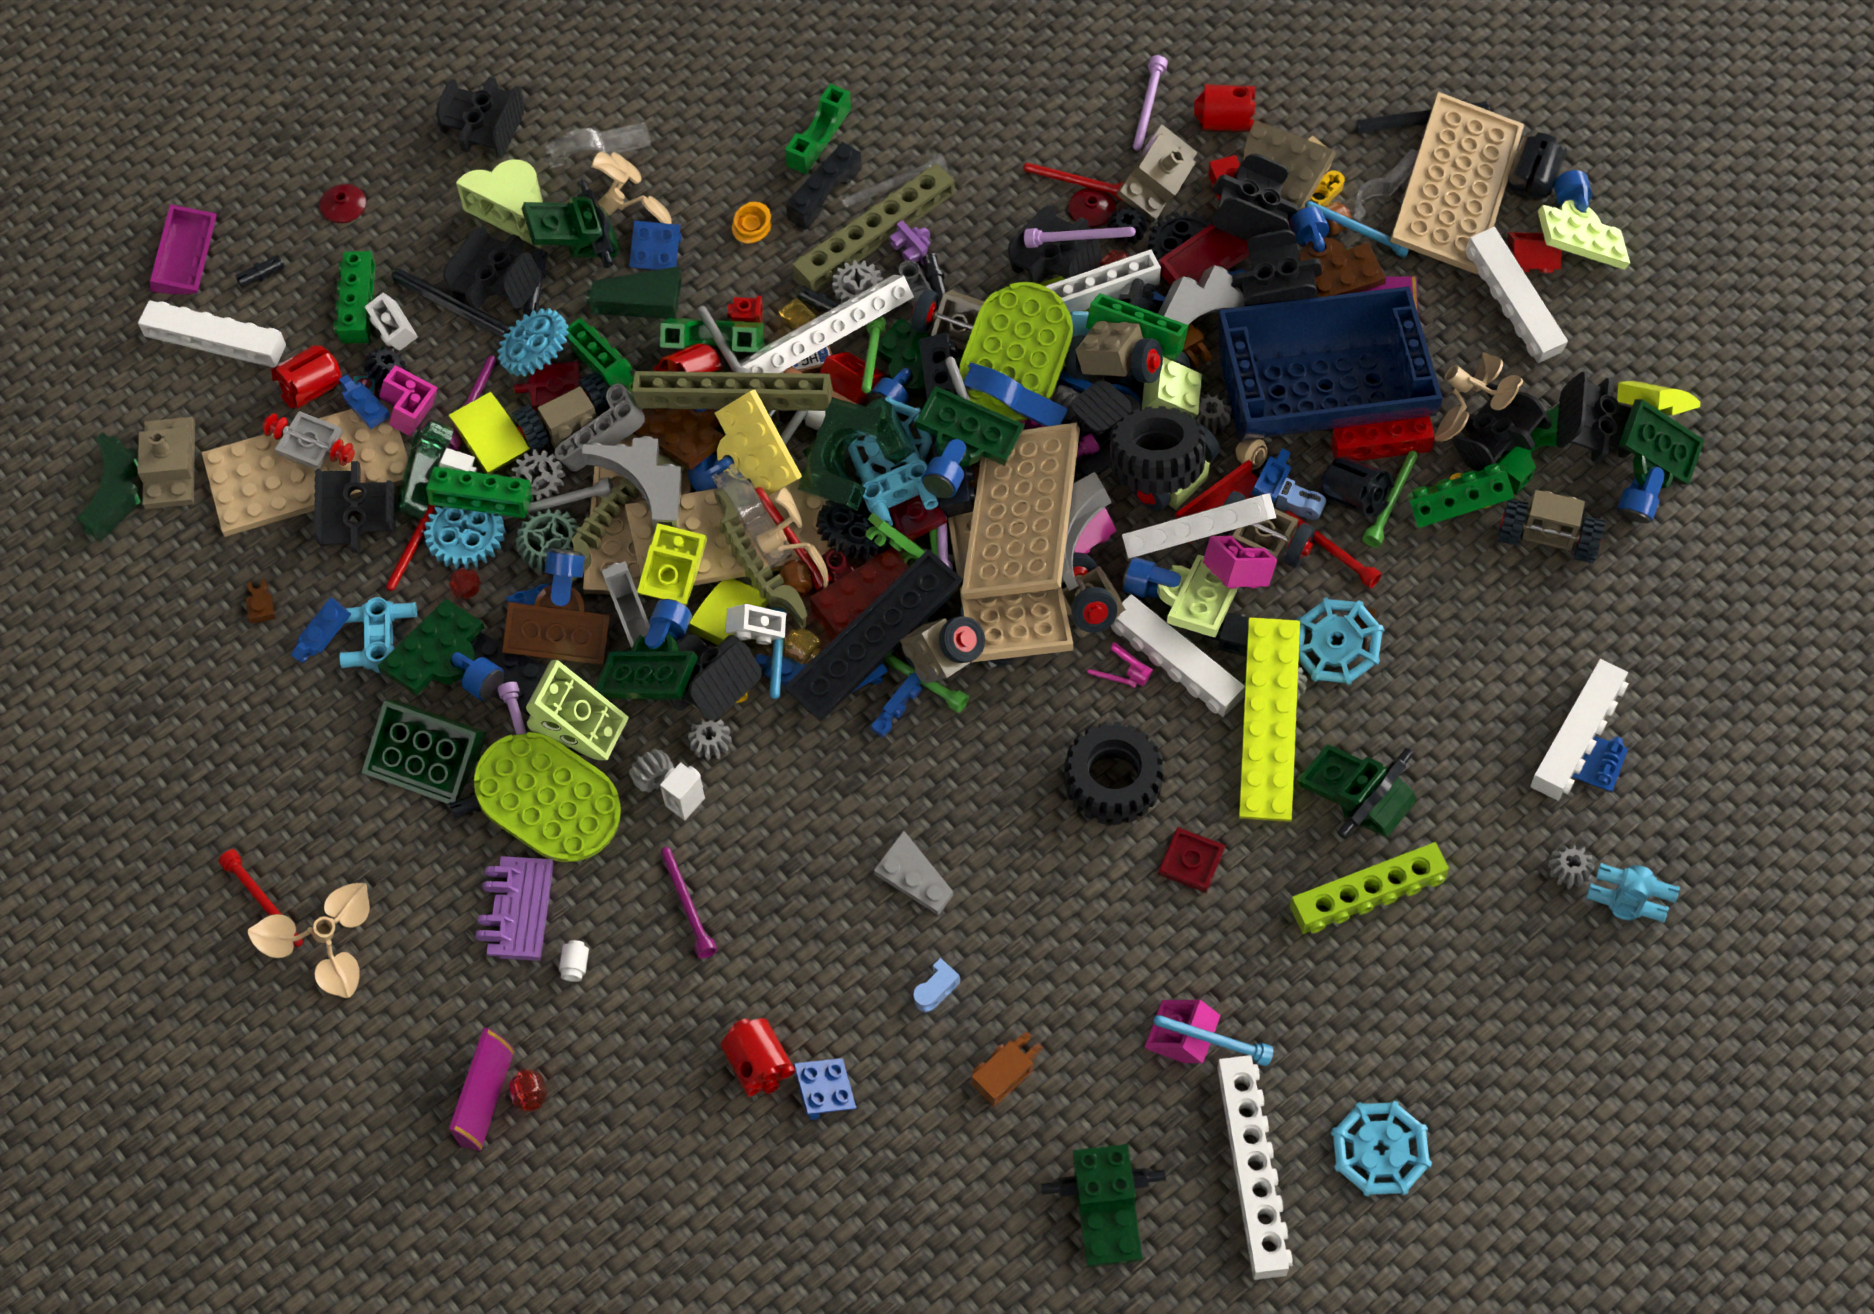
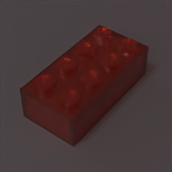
(852, 594)

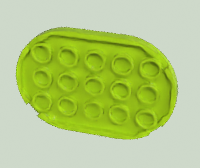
(1022, 335)
(547, 797)

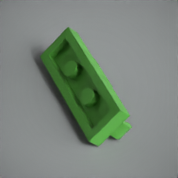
(897, 539)

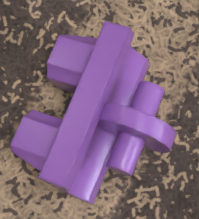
(914, 240)

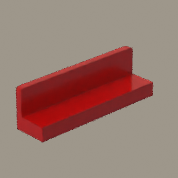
(1239, 480)

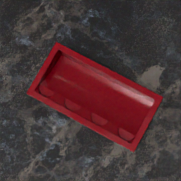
(1201, 252)

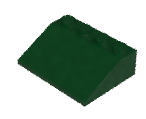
(423, 751)

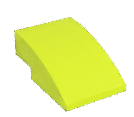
(1665, 399)
(489, 433)
(672, 564)
(711, 617)

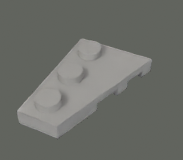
(914, 875)

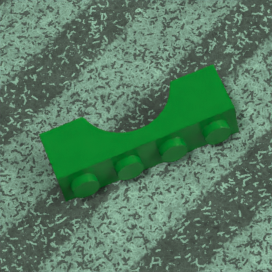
(831, 111)
(1519, 461)

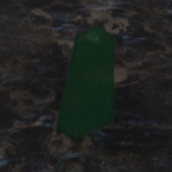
(638, 295)

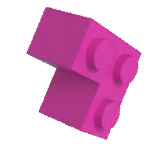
(410, 398)
(1239, 565)

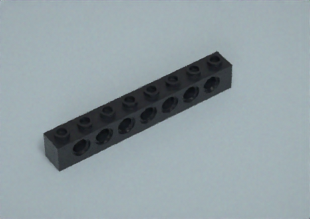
(932, 352)

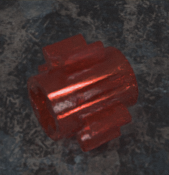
(465, 583)

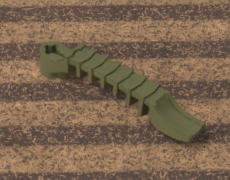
(591, 530)
(772, 590)

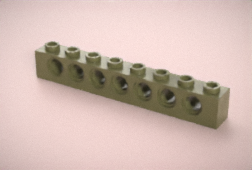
(874, 227)
(719, 389)

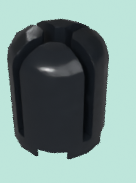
(1535, 150)
(1357, 486)

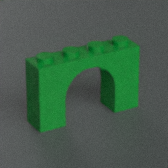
(687, 332)

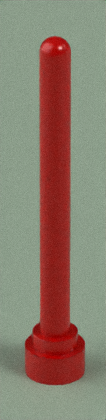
(1074, 179)
(410, 550)
(1368, 575)
(817, 578)
(232, 862)

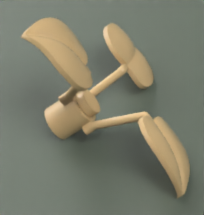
(620, 170)
(1461, 381)
(775, 537)
(334, 975)

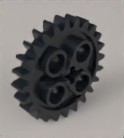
(1168, 234)
(847, 530)

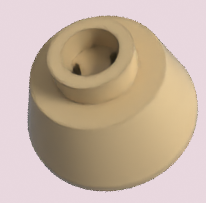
(1252, 450)

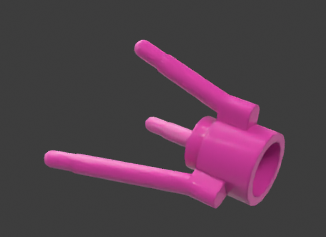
(1138, 672)

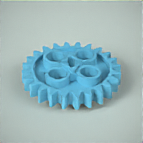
(533, 342)
(464, 533)

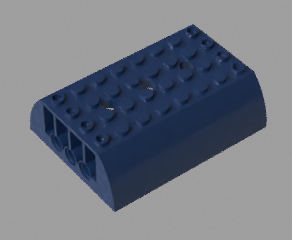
(1328, 343)

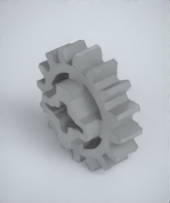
(845, 281)
(537, 465)

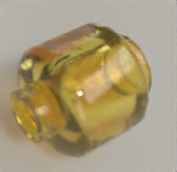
(802, 646)

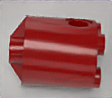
(1225, 108)
(756, 1056)

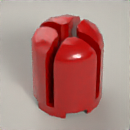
(691, 359)
(307, 376)

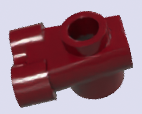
(837, 572)

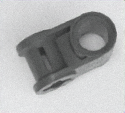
(916, 283)

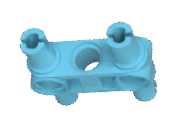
(895, 486)
(377, 631)
(1631, 896)

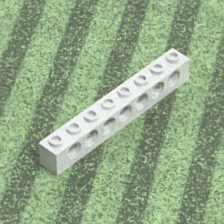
(829, 327)
(1263, 1263)

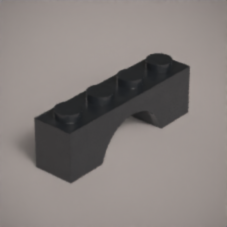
(808, 200)

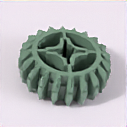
(544, 533)

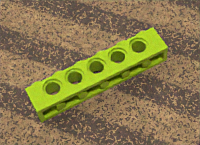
(1426, 858)

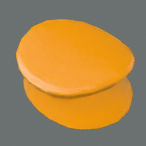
(751, 222)

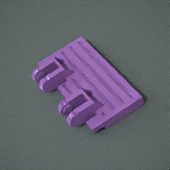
(521, 911)

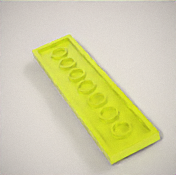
(1269, 720)

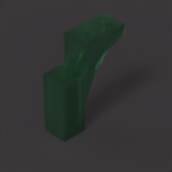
(116, 493)

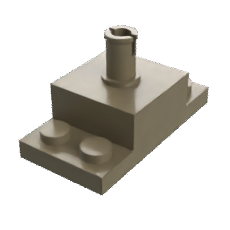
(1157, 173)
(167, 462)

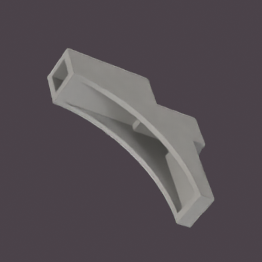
(1214, 292)
(640, 466)
(1086, 501)
(626, 601)

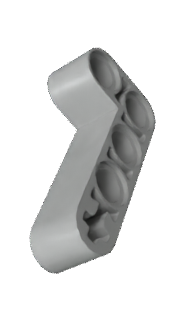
(607, 429)

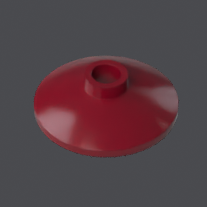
(343, 210)
(1095, 214)

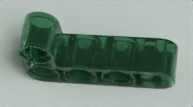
(423, 457)

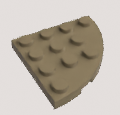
(1303, 159)

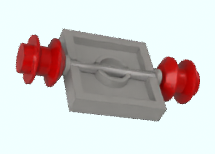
(308, 440)

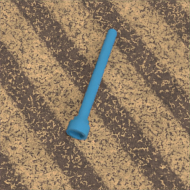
(1360, 228)
(776, 663)
(1260, 1052)

